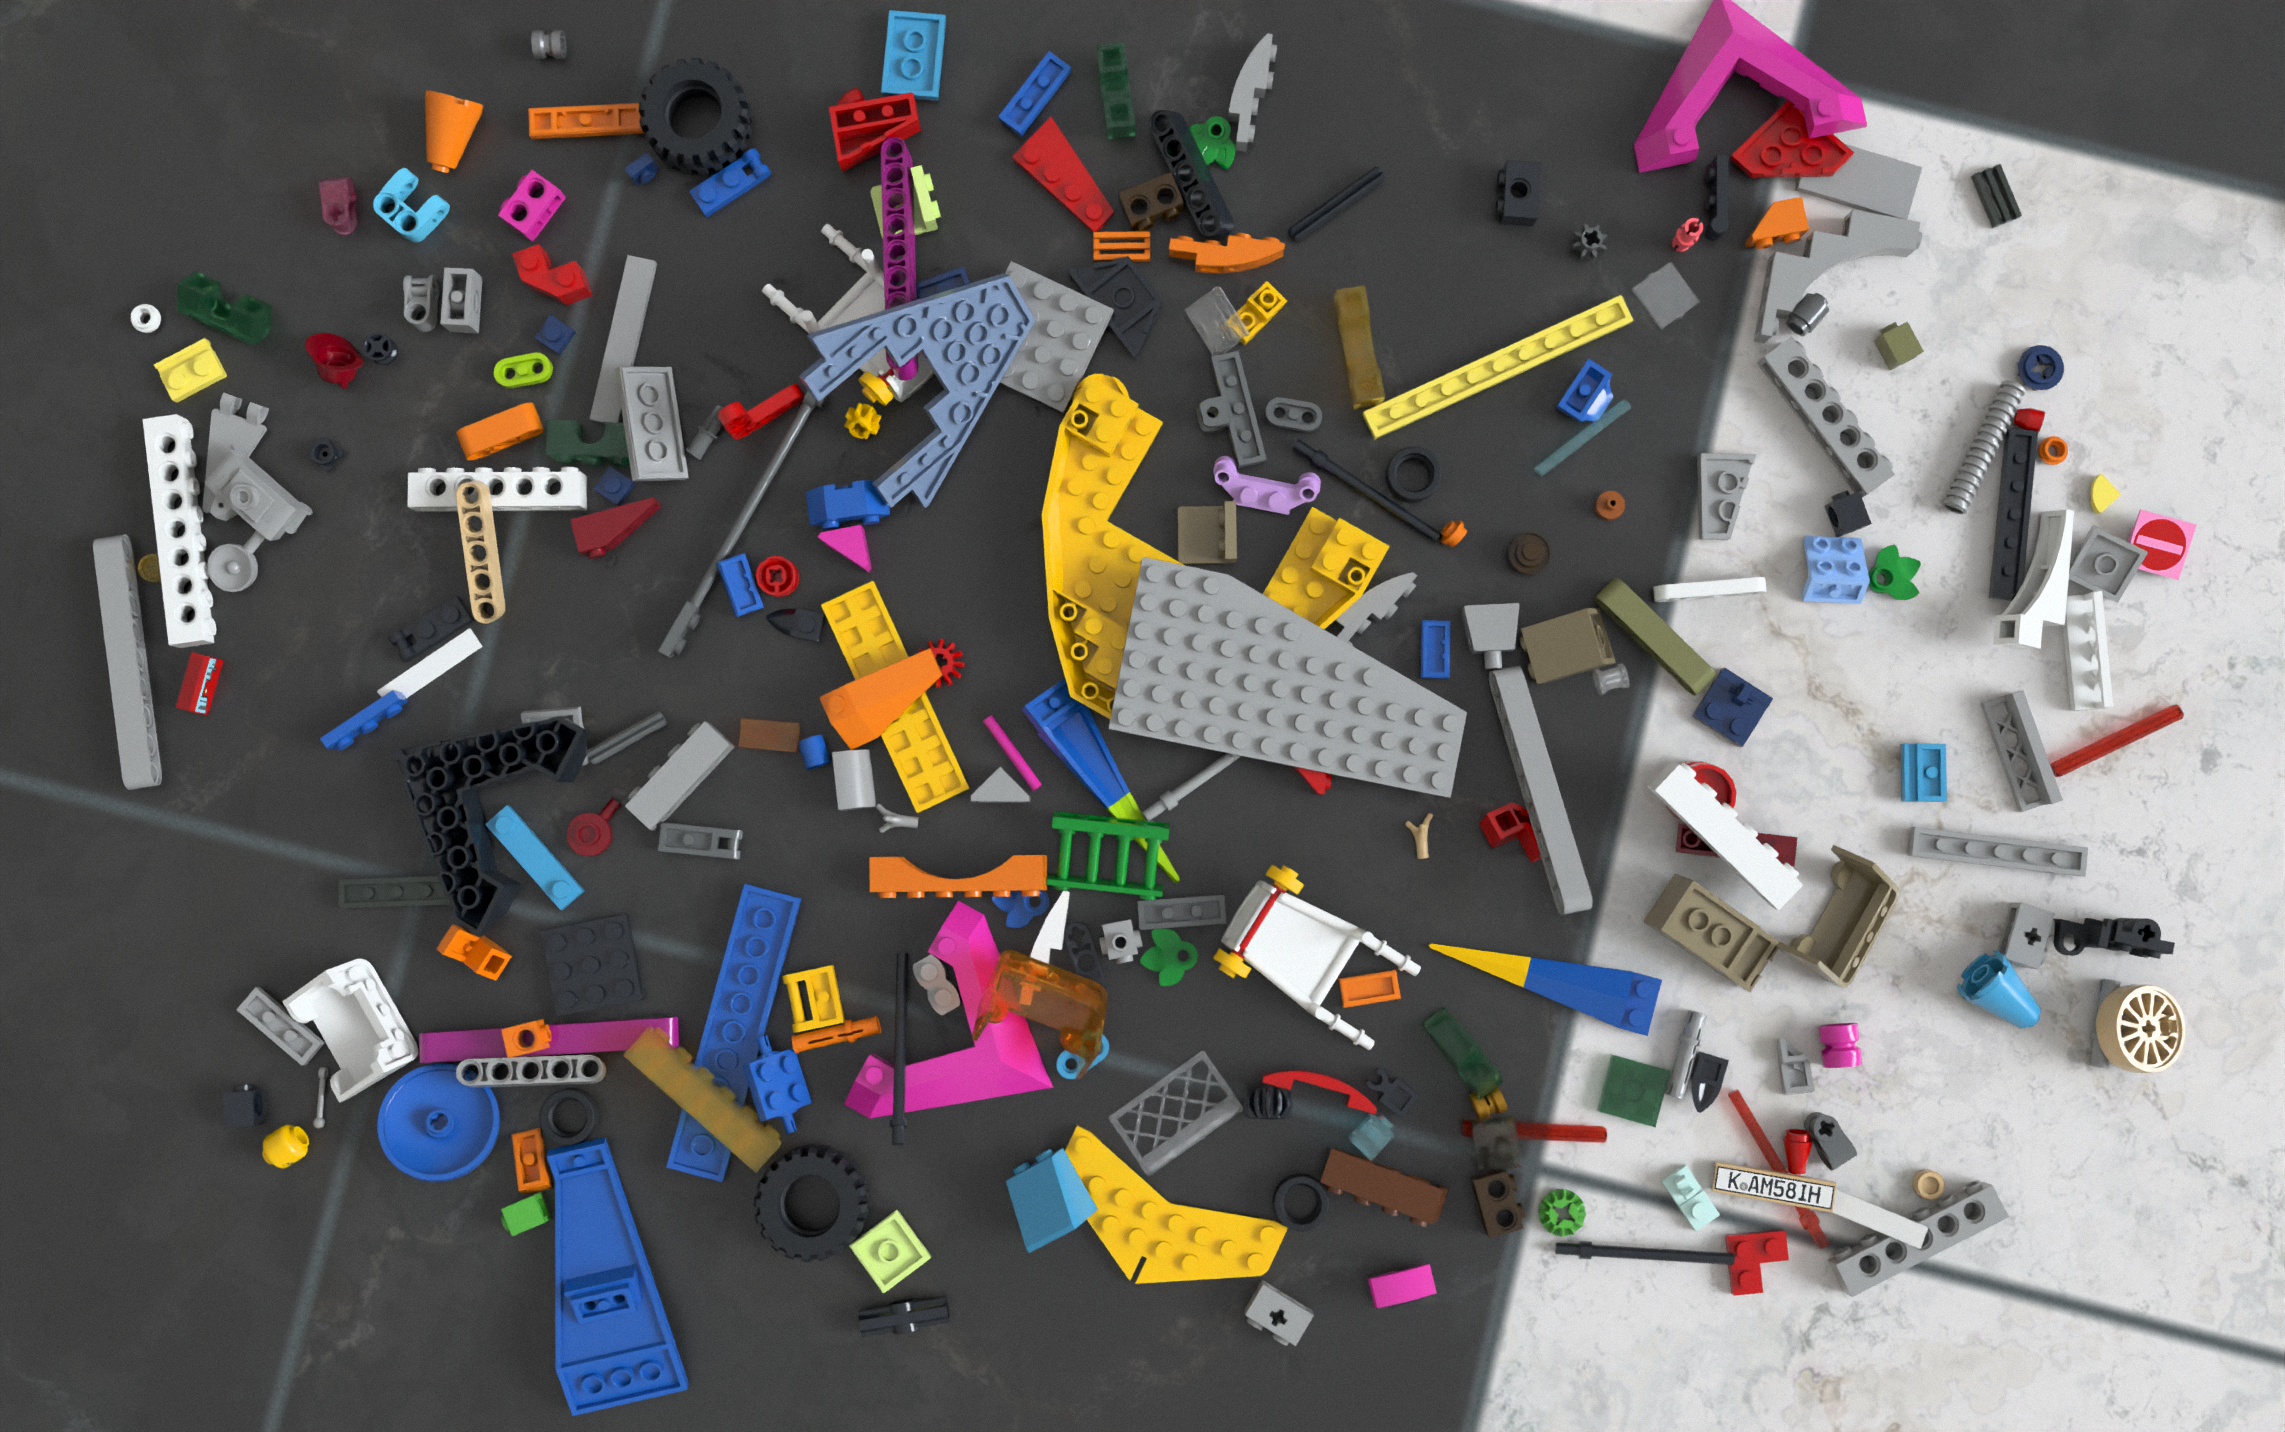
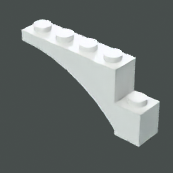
(2044, 590)

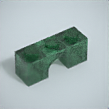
(1115, 90)
(202, 301)
(566, 444)

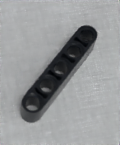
(1180, 167)

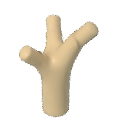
(1420, 835)

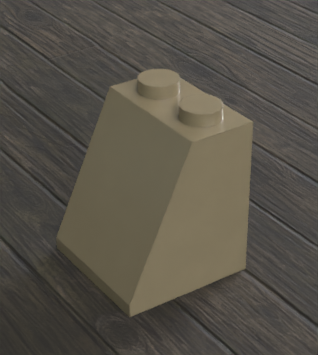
(1567, 645)

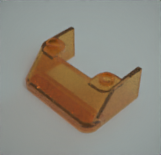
(1048, 997)

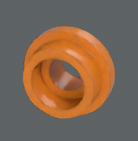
(2060, 448)
(1453, 533)

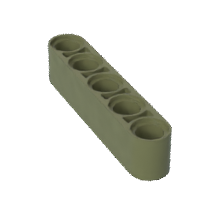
(1655, 636)

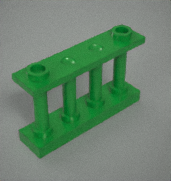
(1096, 827)

